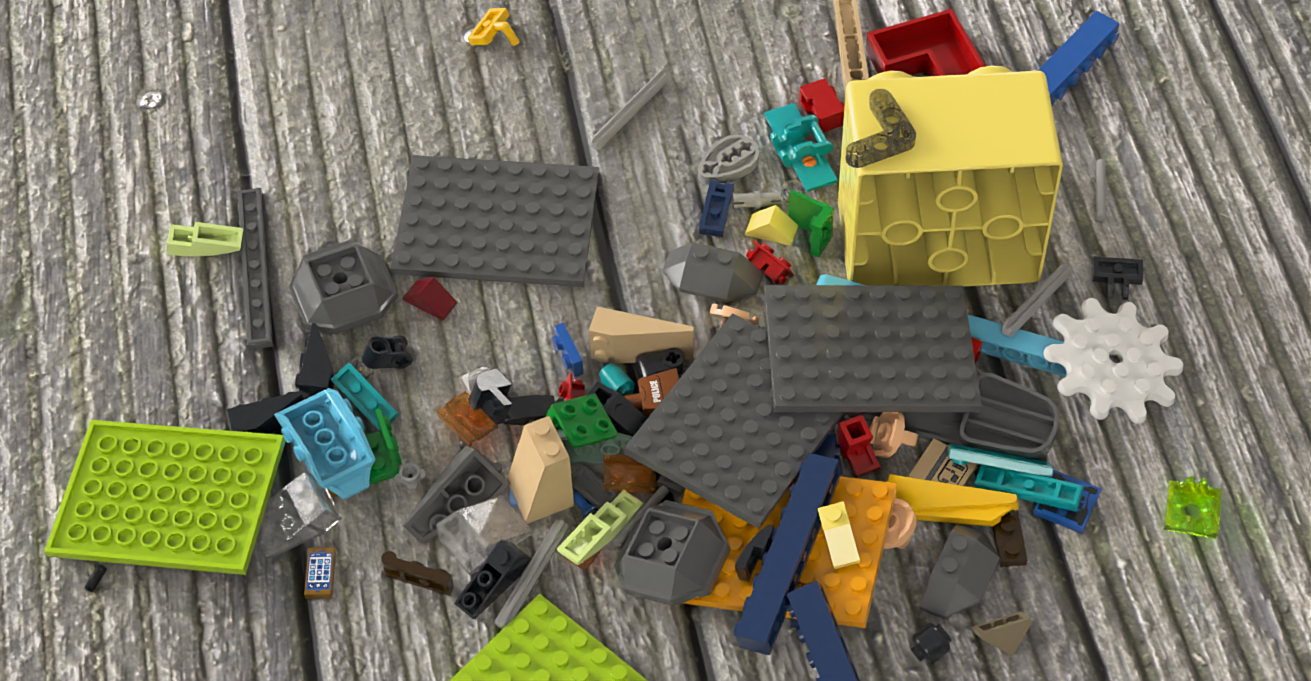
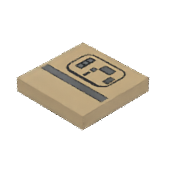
(938, 467)

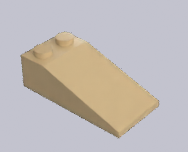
(626, 336)

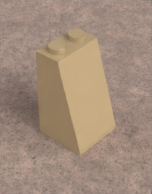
(541, 472)

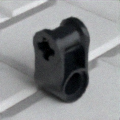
(386, 352)
(661, 361)

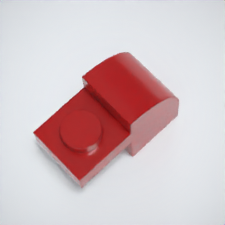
(855, 446)

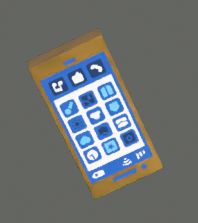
(320, 573)

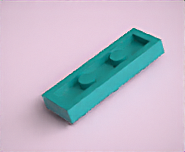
(363, 394)

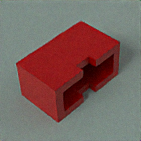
(822, 101)

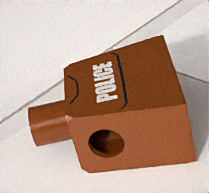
(653, 390)

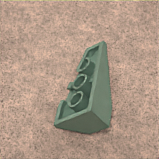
(595, 452)

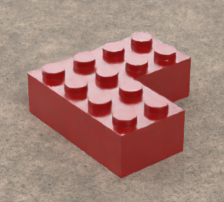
(924, 44)

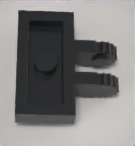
(1117, 270)

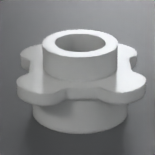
(407, 470)

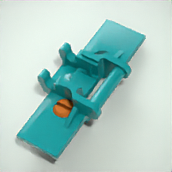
(802, 156)

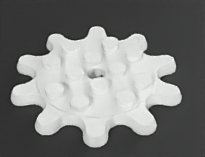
(1110, 383)

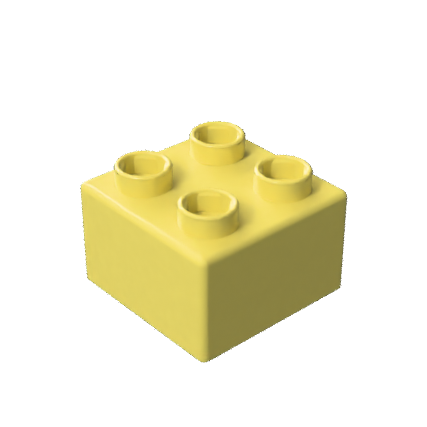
(969, 195)

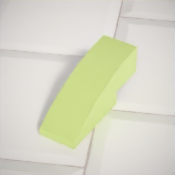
(203, 240)

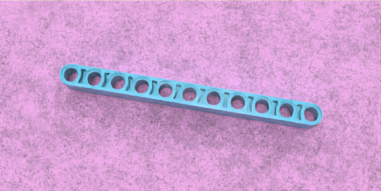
(1020, 348)

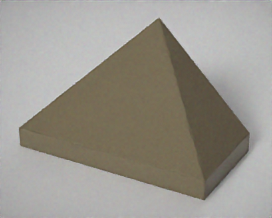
(1004, 632)

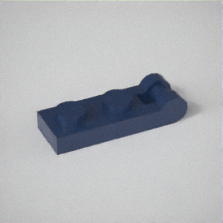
(716, 208)

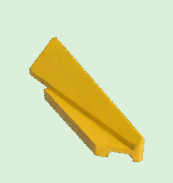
(953, 502)

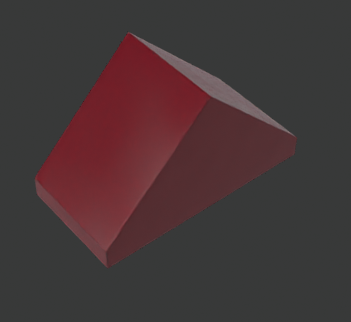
(430, 297)

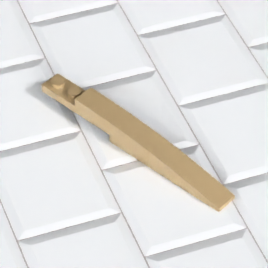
(850, 41)

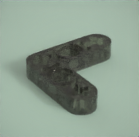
(889, 135)

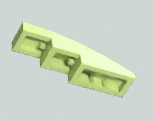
(600, 528)

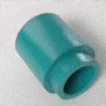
(616, 379)

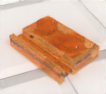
(464, 421)
(627, 474)

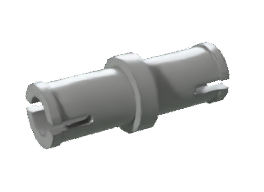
(756, 200)

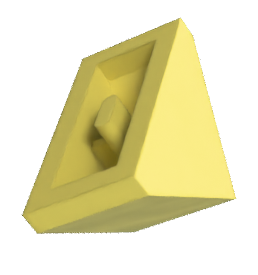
(772, 226)

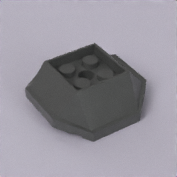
(342, 288)
(672, 554)

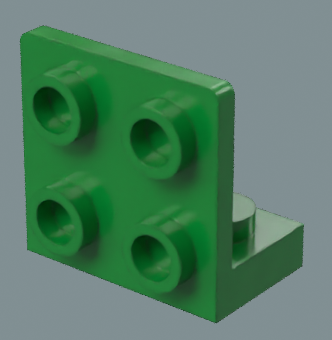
(814, 217)
(582, 420)
(385, 451)

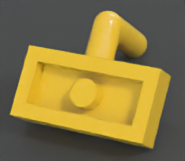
(489, 25)

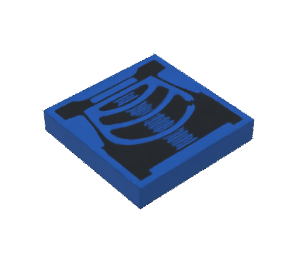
(1071, 519)

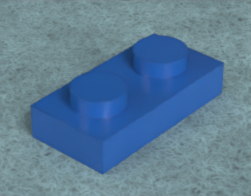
(571, 356)

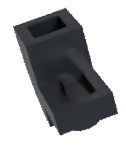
(490, 395)

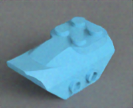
(329, 442)

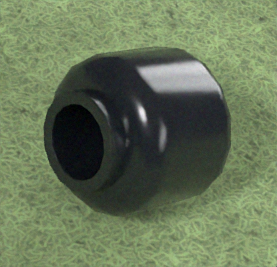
(930, 643)

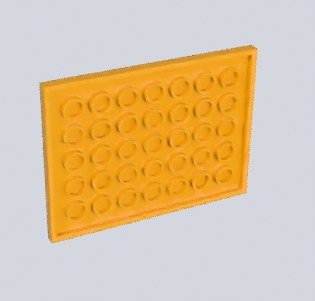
(847, 588)

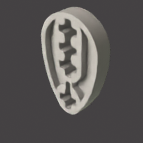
(723, 150)

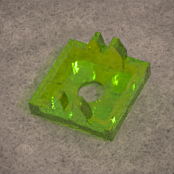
(1202, 496)

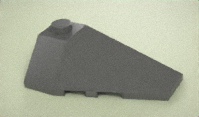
(461, 484)

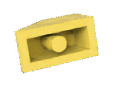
(839, 535)

